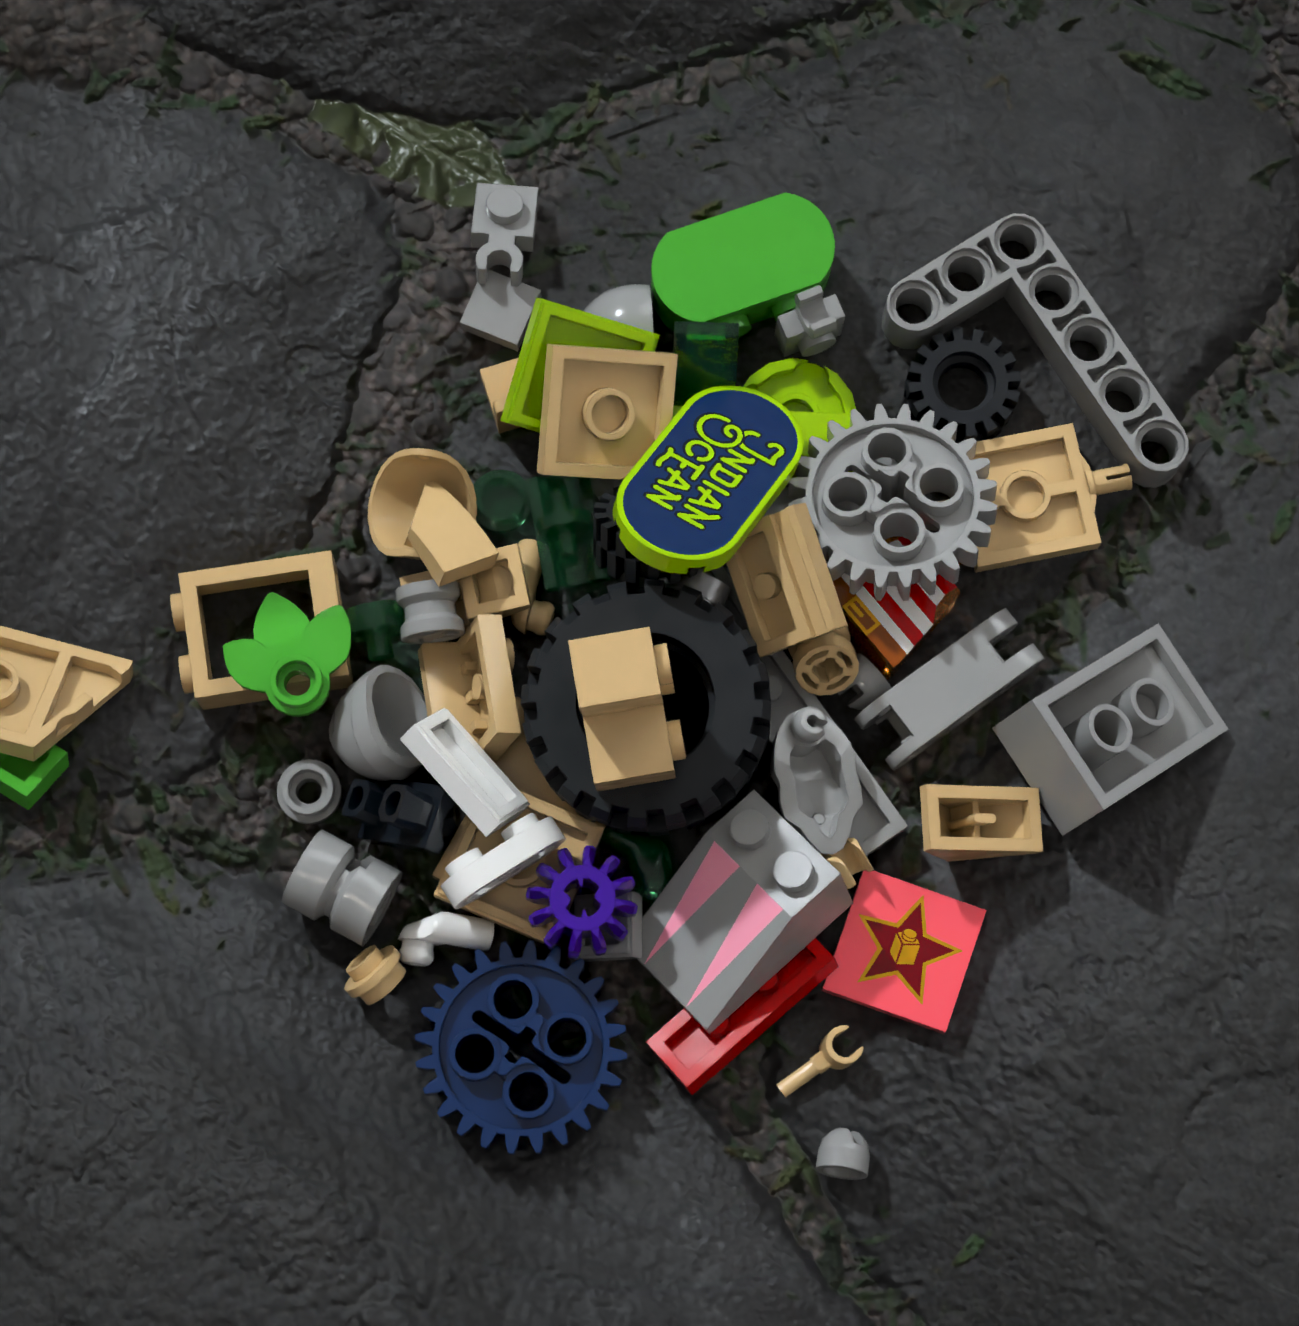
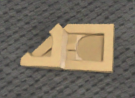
(448, 537)

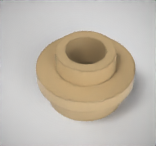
(374, 973)

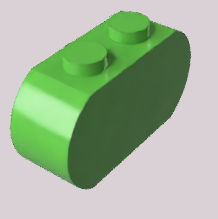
(742, 263)

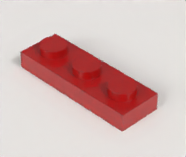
(698, 1056)

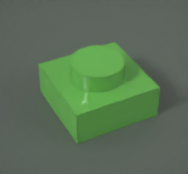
(28, 780)

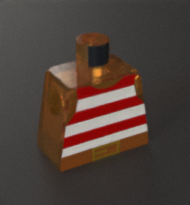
(892, 627)

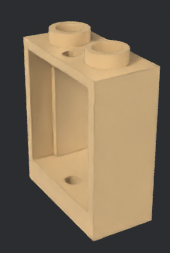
(189, 617)

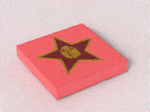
(904, 950)

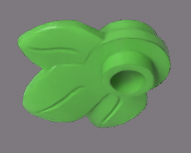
(290, 646)

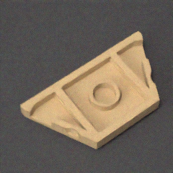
(51, 689)

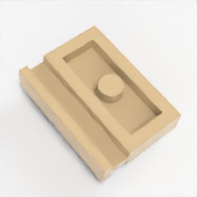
(785, 582)

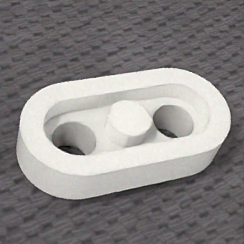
(524, 845)

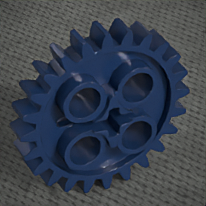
(485, 1095)

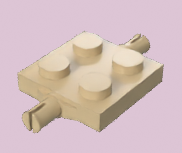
(1043, 496)

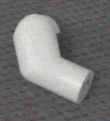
(441, 929)

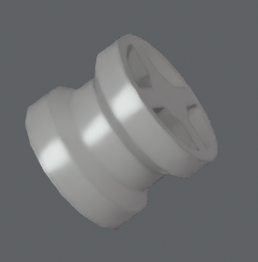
(429, 612)

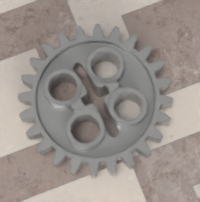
(895, 501)

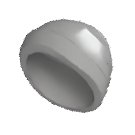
(372, 721)

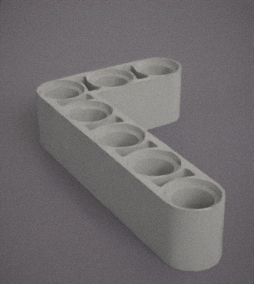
(1052, 332)

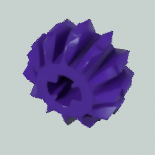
(559, 901)

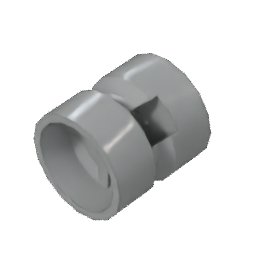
(341, 887)

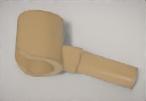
(849, 861)
(819, 1063)

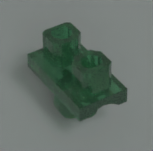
(564, 531)

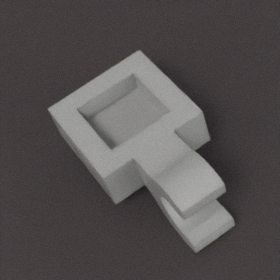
(811, 325)

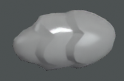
(816, 778)

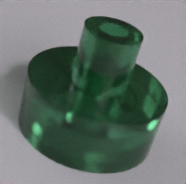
(376, 625)

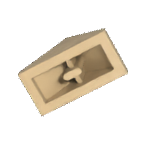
(980, 821)

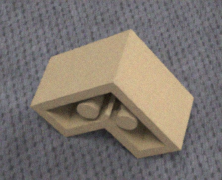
(622, 708)

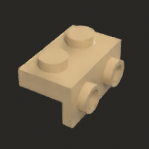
(475, 683)

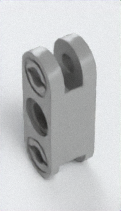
(950, 688)

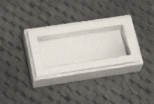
(465, 771)

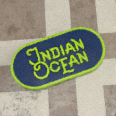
(708, 479)

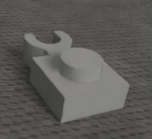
(503, 227)

